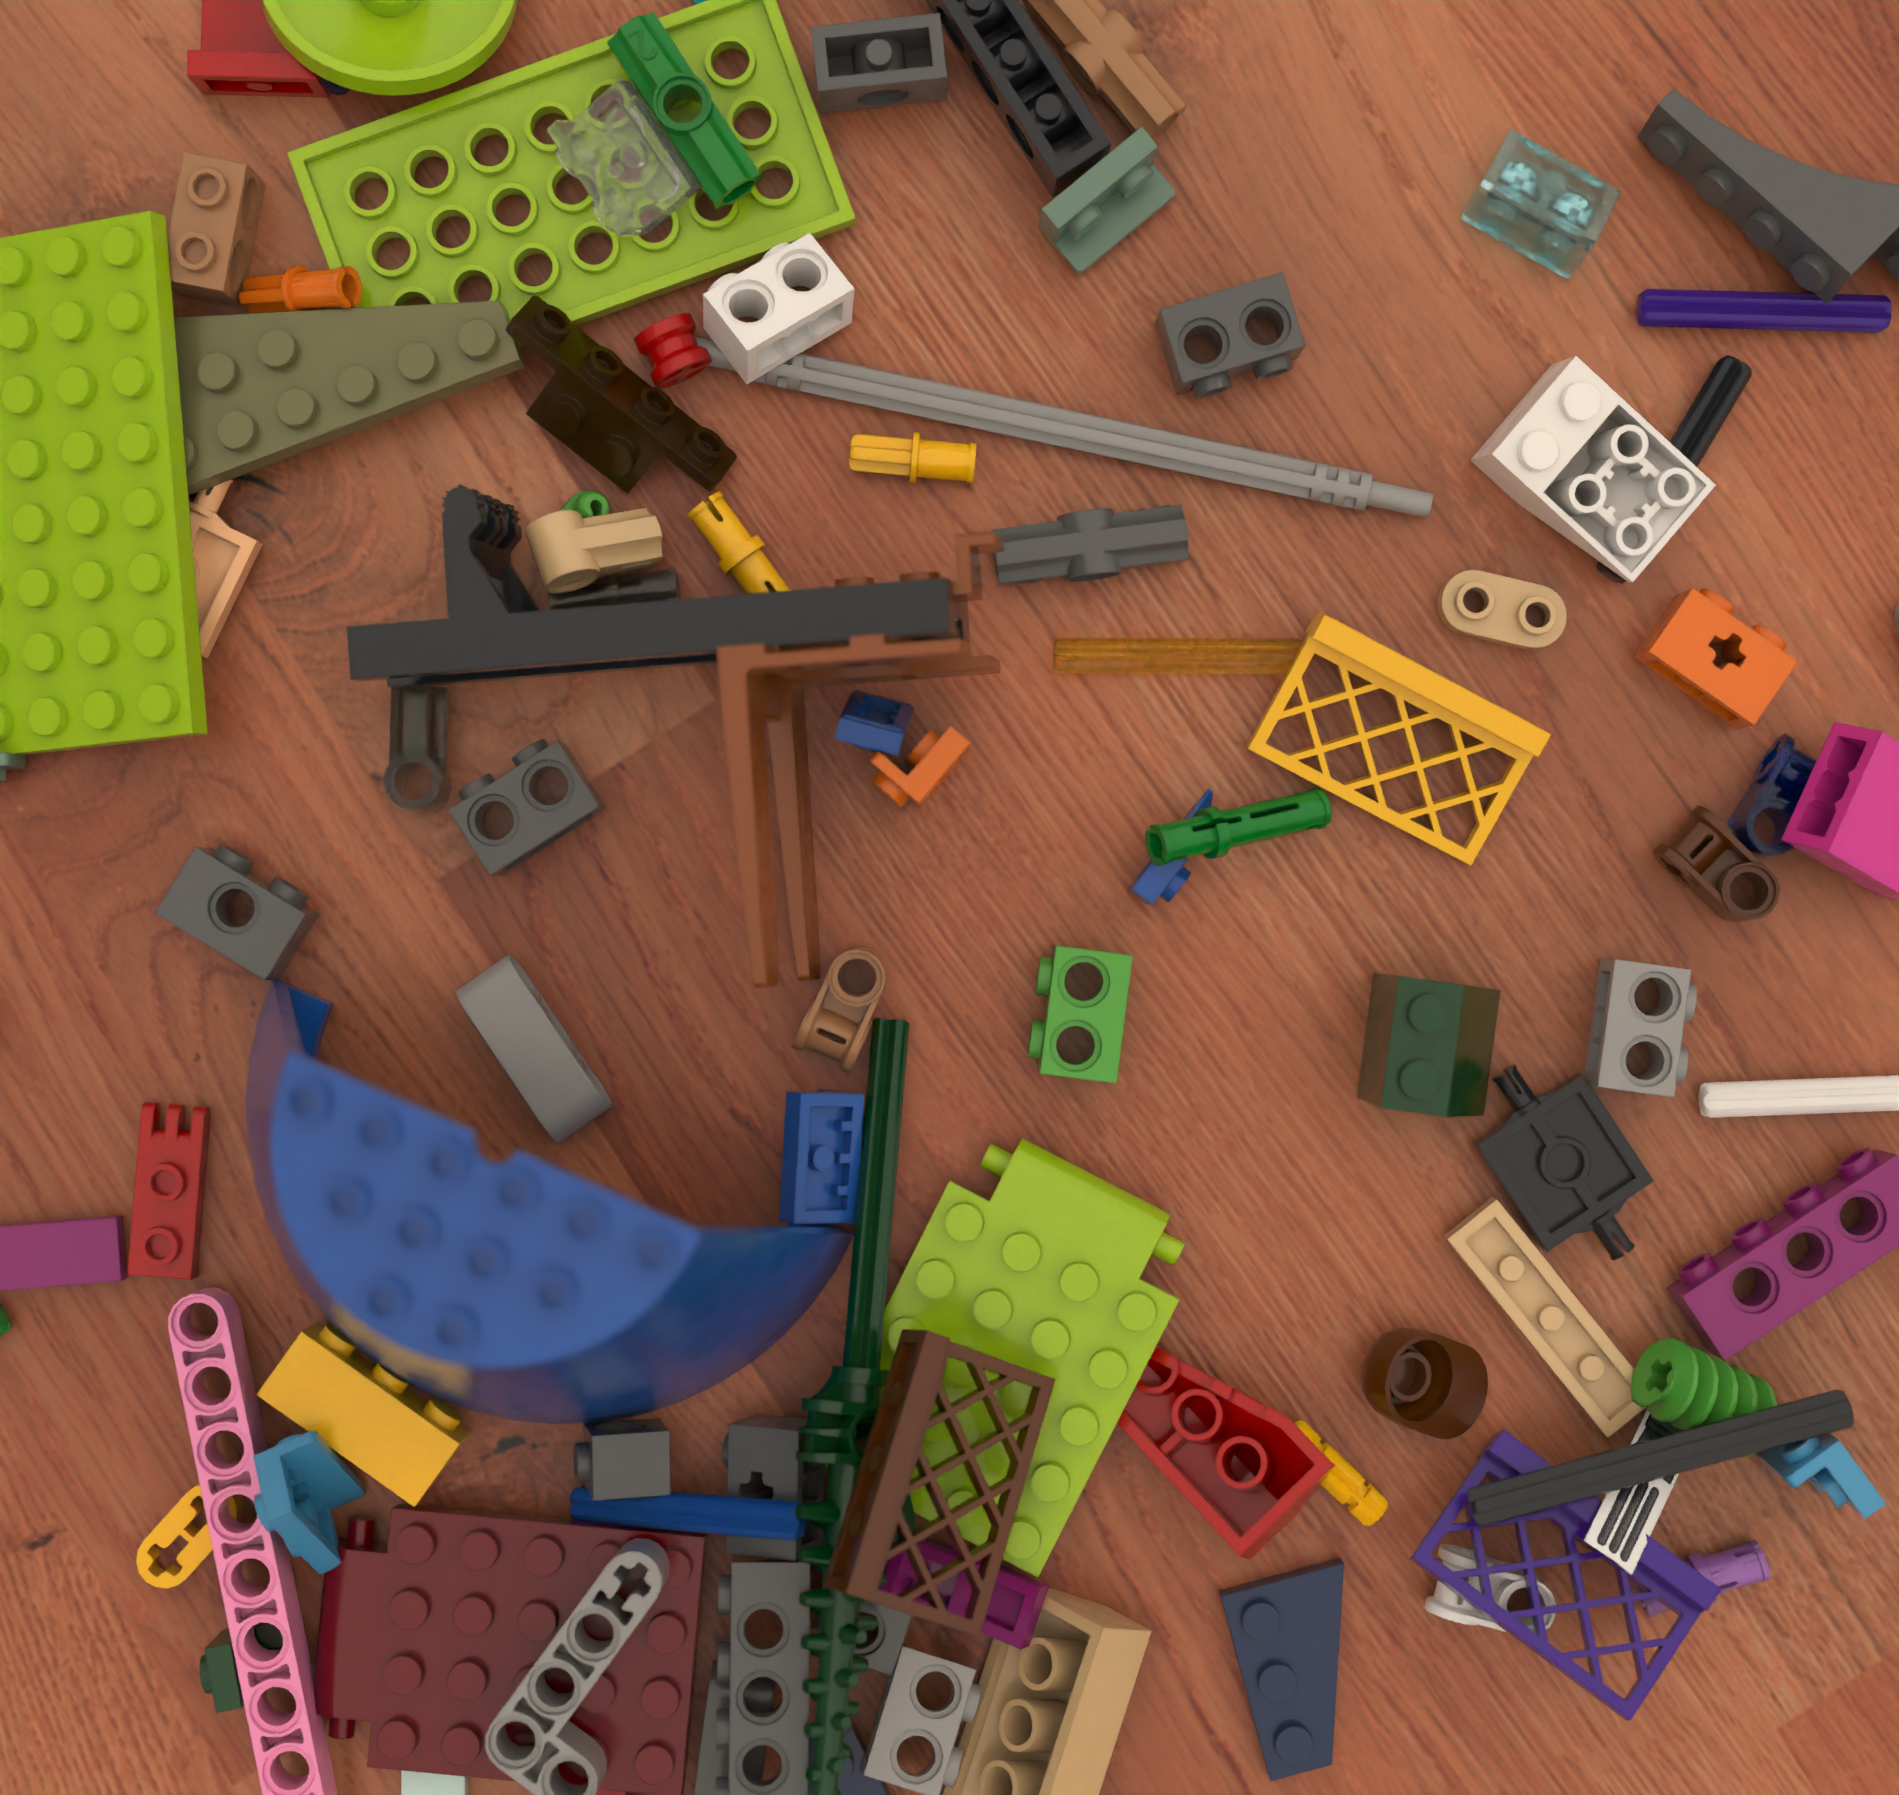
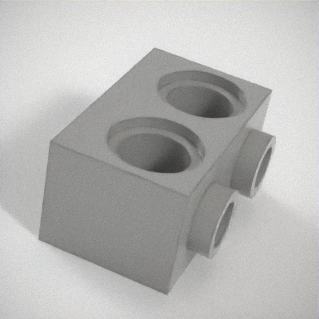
(1620, 1025)
(903, 1716)

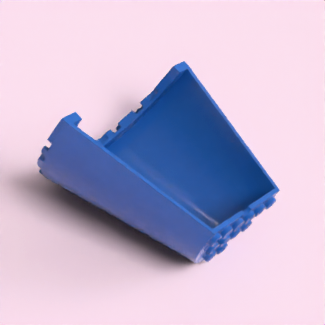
(505, 1276)

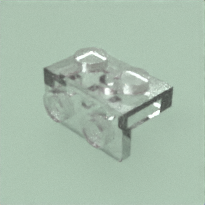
(624, 161)

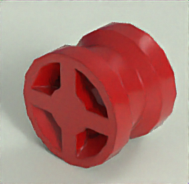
(672, 350)

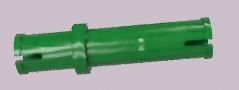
(1216, 831)

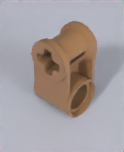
(842, 1011)

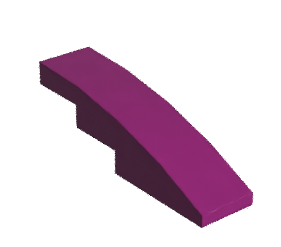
(1013, 1604)

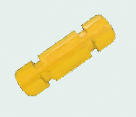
(1348, 1484)

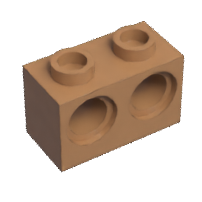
(213, 228)

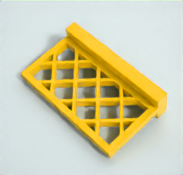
(1423, 689)

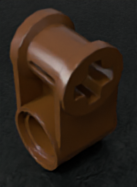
(1715, 865)

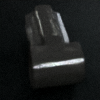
(417, 741)

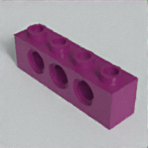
(1783, 1288)

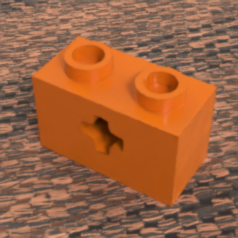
(1682, 656)

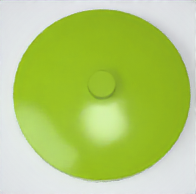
(391, 43)

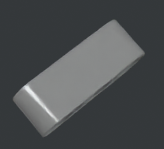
(534, 1048)

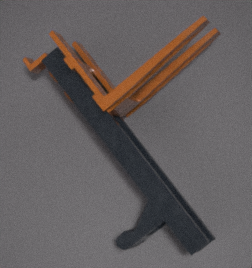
(766, 658)

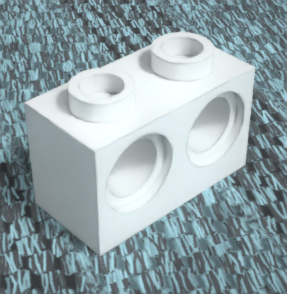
(787, 318)

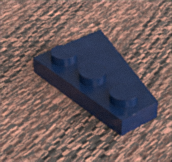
(1288, 1661)

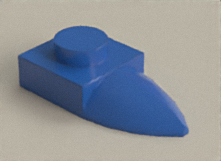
(1169, 878)

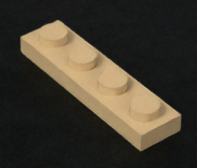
(1547, 1314)

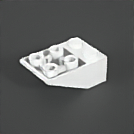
(1593, 469)

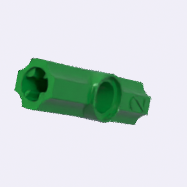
(666, 78)

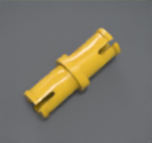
(736, 547)

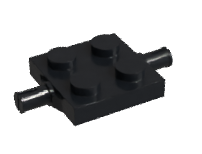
(1563, 1162)

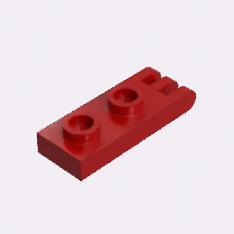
(169, 1193)

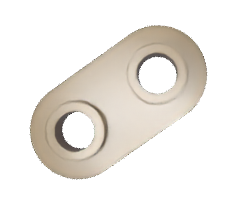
(1503, 610)

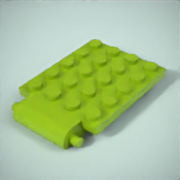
(1052, 1287)

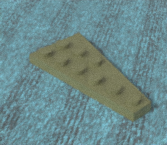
(299, 379)

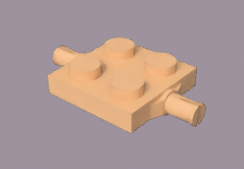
(220, 562)

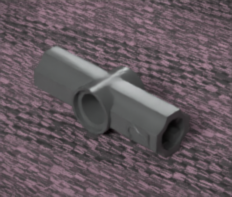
(1091, 545)

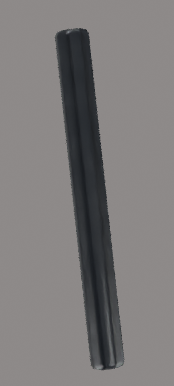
(1660, 1457)

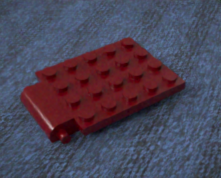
(458, 1611)

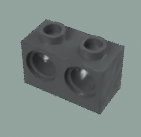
(1223, 320)
(533, 821)

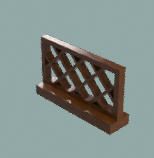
(887, 1478)

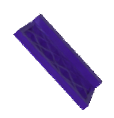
(1657, 1573)

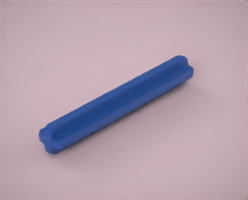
(695, 1514)

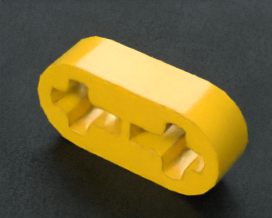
(173, 1525)

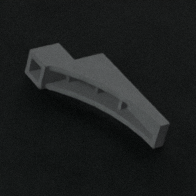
(1803, 216)

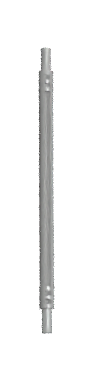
(1086, 433)

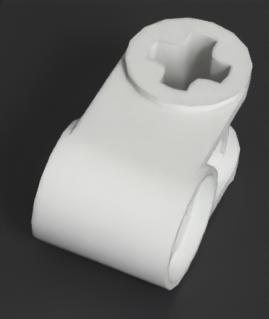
(1454, 1608)

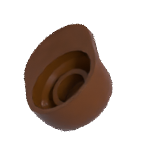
(1425, 1382)

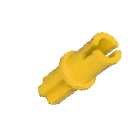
(912, 457)

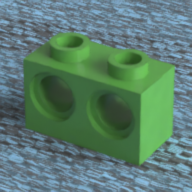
(1100, 1014)

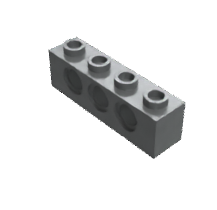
(777, 1588)

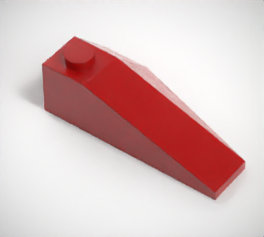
(1223, 1451)

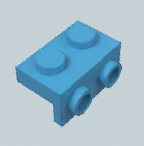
(299, 1489)

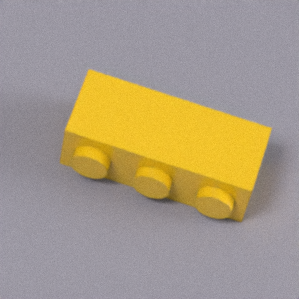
(364, 1412)

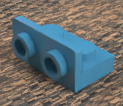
(1828, 1469)

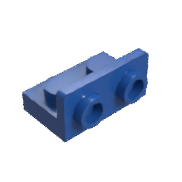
(821, 1156)

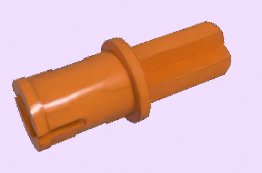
(302, 290)

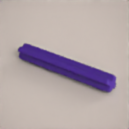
(1762, 310)

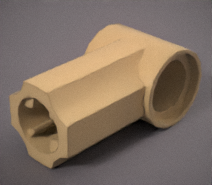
(579, 550)

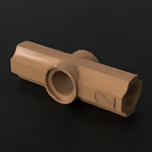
(1110, 61)

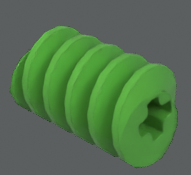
(1695, 1388)

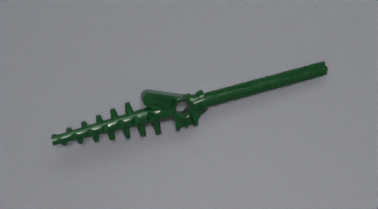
(851, 1403)

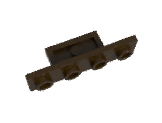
(608, 409)

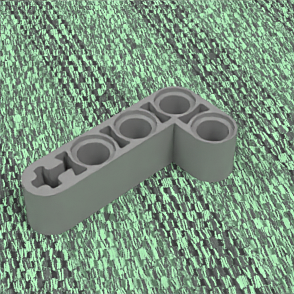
(585, 1660)

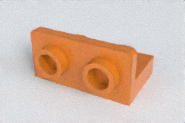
(931, 762)

